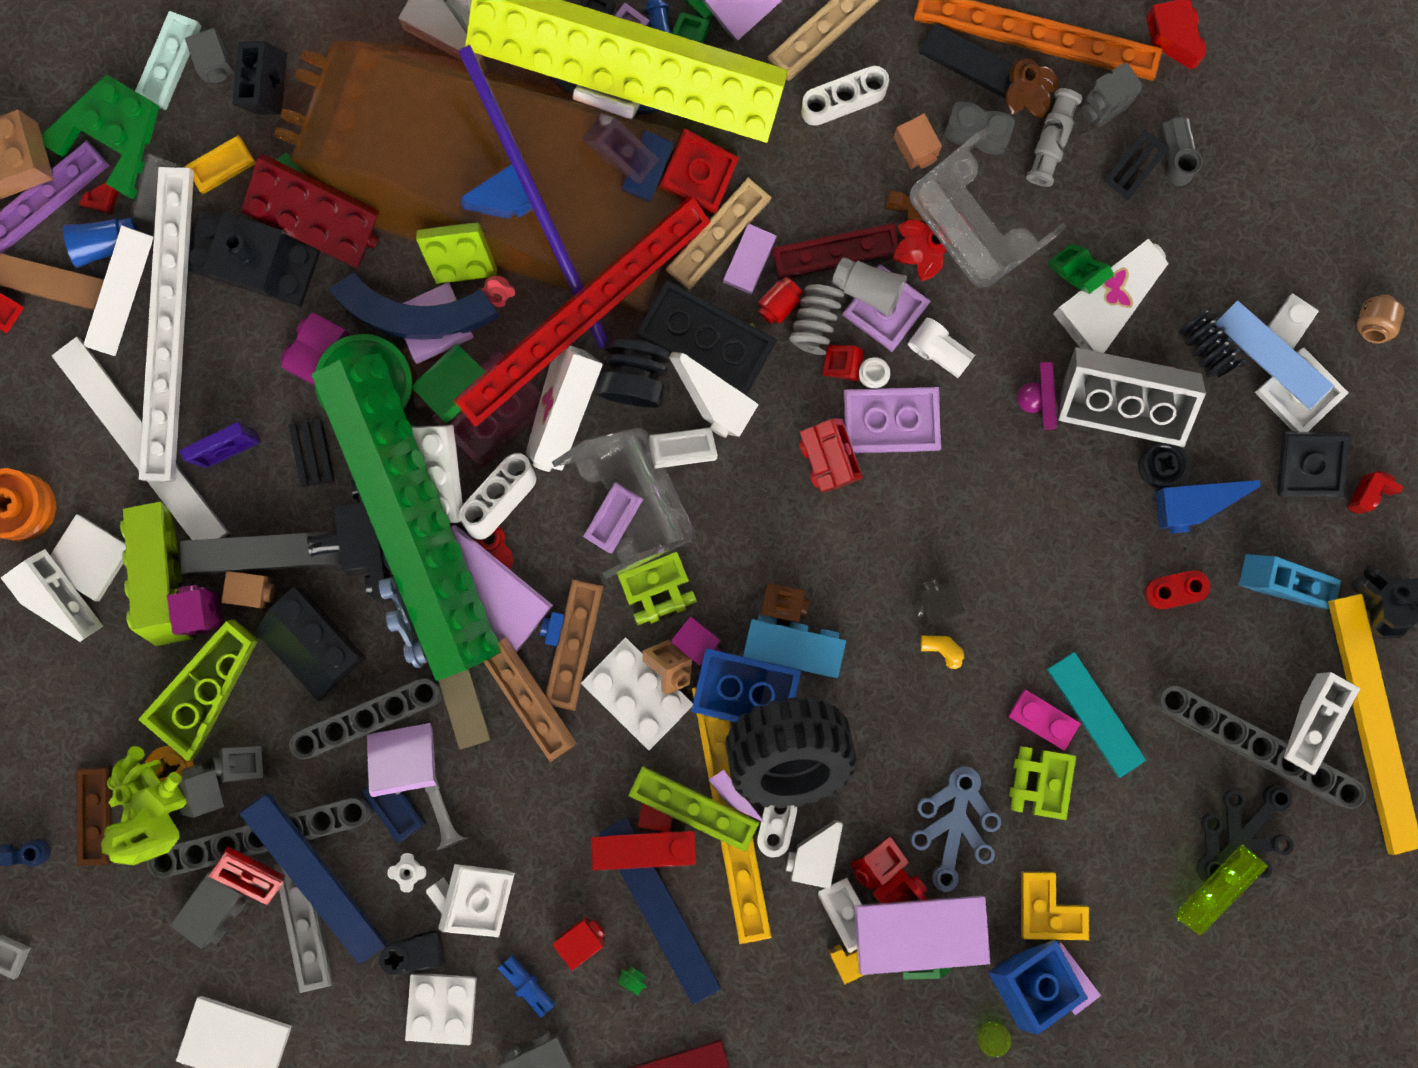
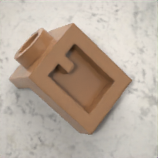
(670, 664)

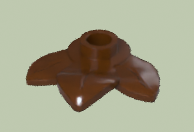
(1031, 92)

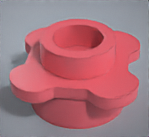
(498, 290)

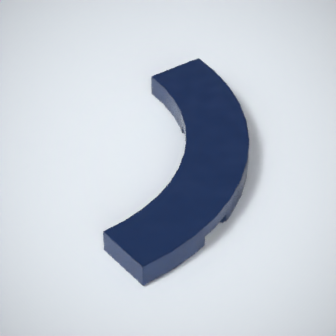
(412, 320)

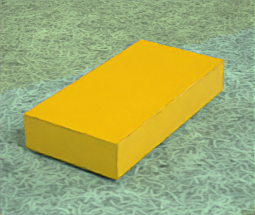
(221, 164)

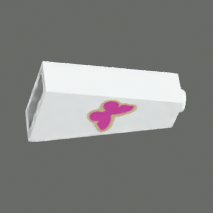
(1099, 316)
(562, 406)

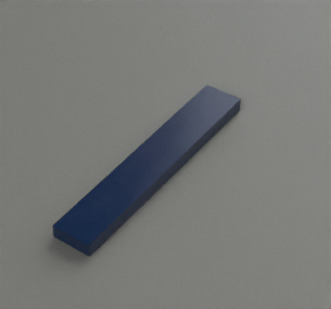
(313, 878)
(667, 924)

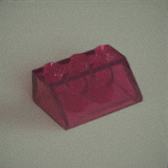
(500, 427)

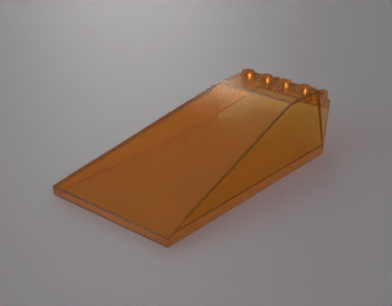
(415, 138)

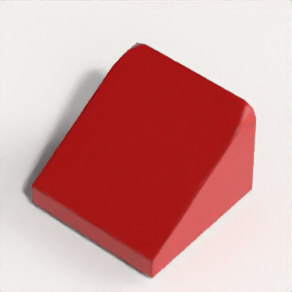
(843, 362)

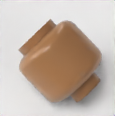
(1380, 319)

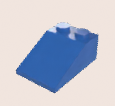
(737, 684)

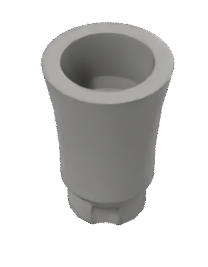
(869, 284)

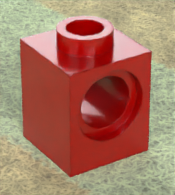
(580, 942)

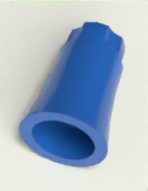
(93, 240)

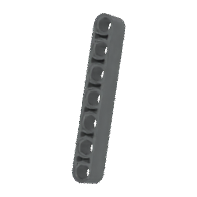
(1242, 741)
(246, 841)

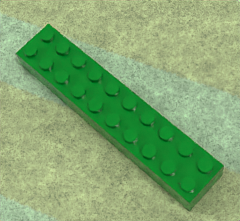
(406, 514)

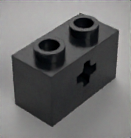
(259, 77)

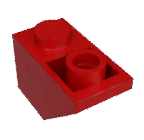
(1175, 30)

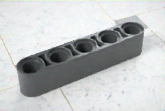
(252, 554)
(352, 723)

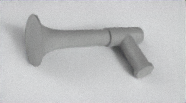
(448, 833)

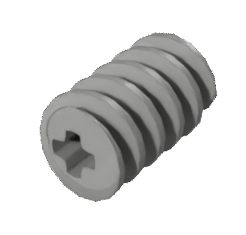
(814, 318)

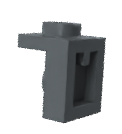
(238, 764)

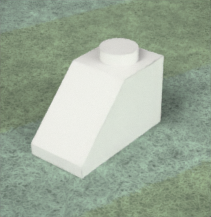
(816, 856)

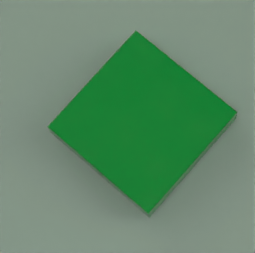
(446, 381)

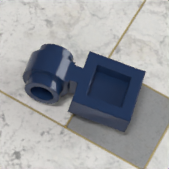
(26, 854)

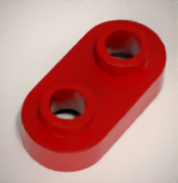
(1178, 590)

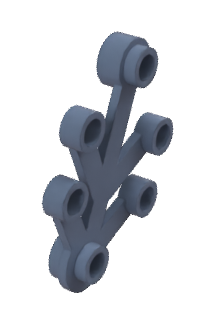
(401, 621)
(956, 823)

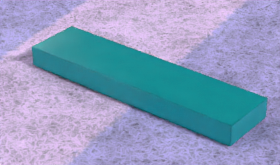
(1096, 714)

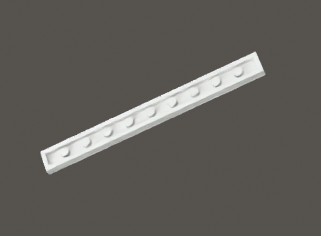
(166, 324)

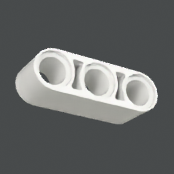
(853, 84)
(499, 482)

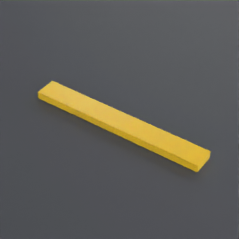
(1375, 724)
(740, 866)

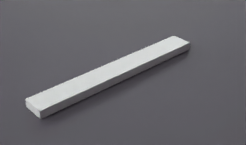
(126, 428)

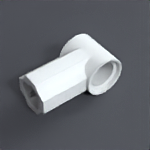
(936, 344)

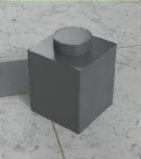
(209, 56)
(200, 790)

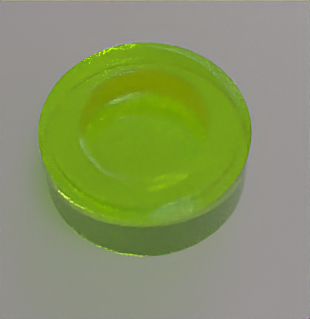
(993, 1039)

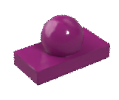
(1034, 396)

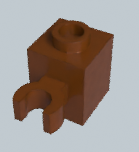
(784, 603)

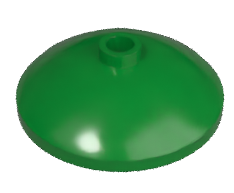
(367, 344)

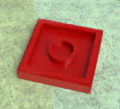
(698, 171)

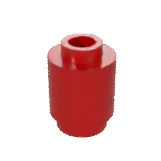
(779, 301)

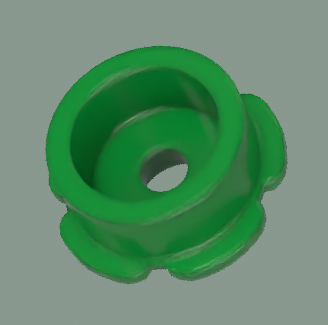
(632, 980)

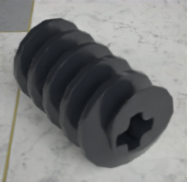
(1211, 345)

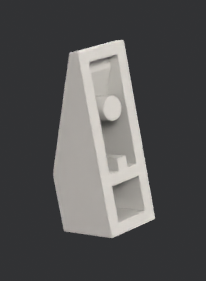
(715, 399)
(48, 593)
(1319, 720)

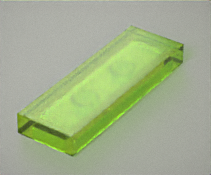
(1221, 890)

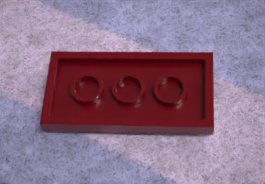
(309, 210)

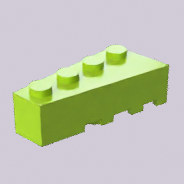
(151, 571)
(197, 695)

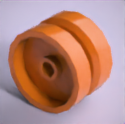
(25, 505)

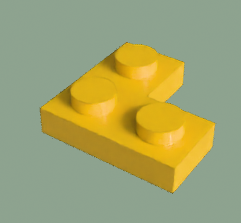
(1042, 916)

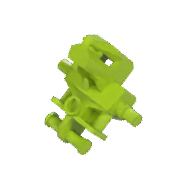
(145, 823)

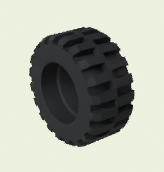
(790, 752)

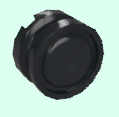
(1163, 465)

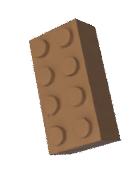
(22, 154)

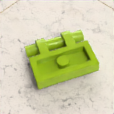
(653, 579)
(1052, 784)

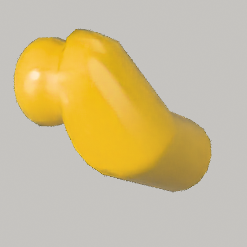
(946, 646)

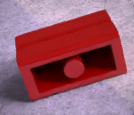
(830, 455)

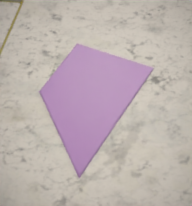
(724, 787)

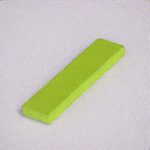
(693, 808)

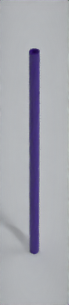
(526, 180)

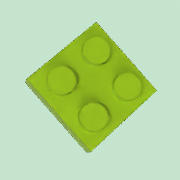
(456, 253)

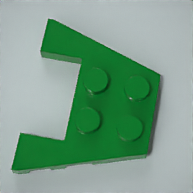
(116, 119)

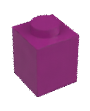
(694, 640)

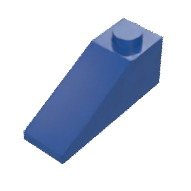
(1194, 504)

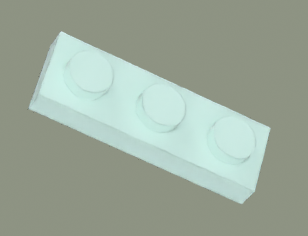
(167, 59)

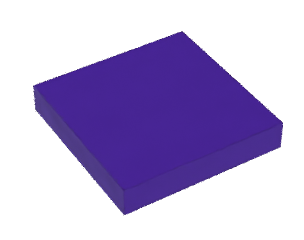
(220, 445)

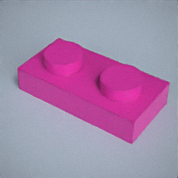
(1044, 720)

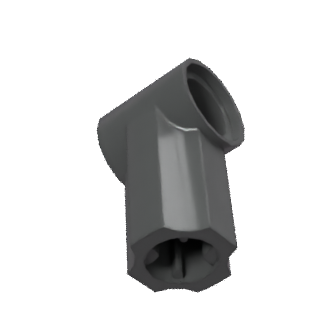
(1178, 137)

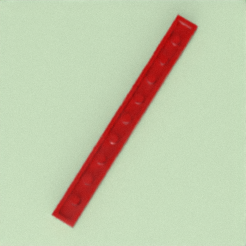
(581, 312)

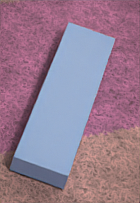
(1274, 355)

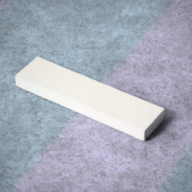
(118, 290)

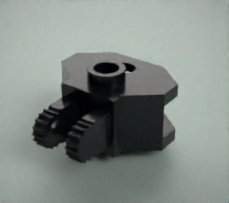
(1390, 600)

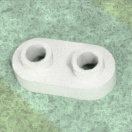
(776, 824)

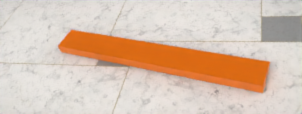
(1040, 35)

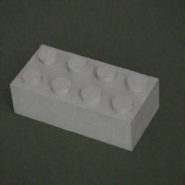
(1130, 397)

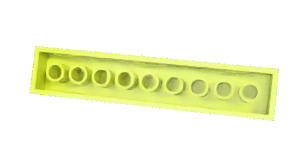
(630, 62)

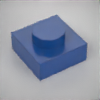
(551, 628)

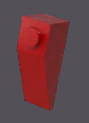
(643, 850)

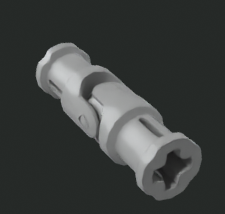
(1054, 137)

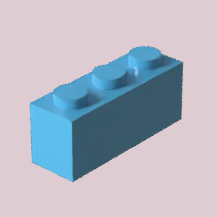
(794, 646)

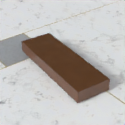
(92, 814)

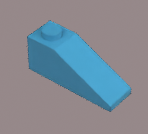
(1288, 581)

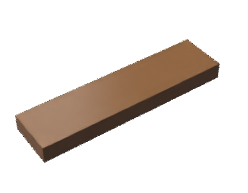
(49, 282)
(574, 644)
(529, 701)

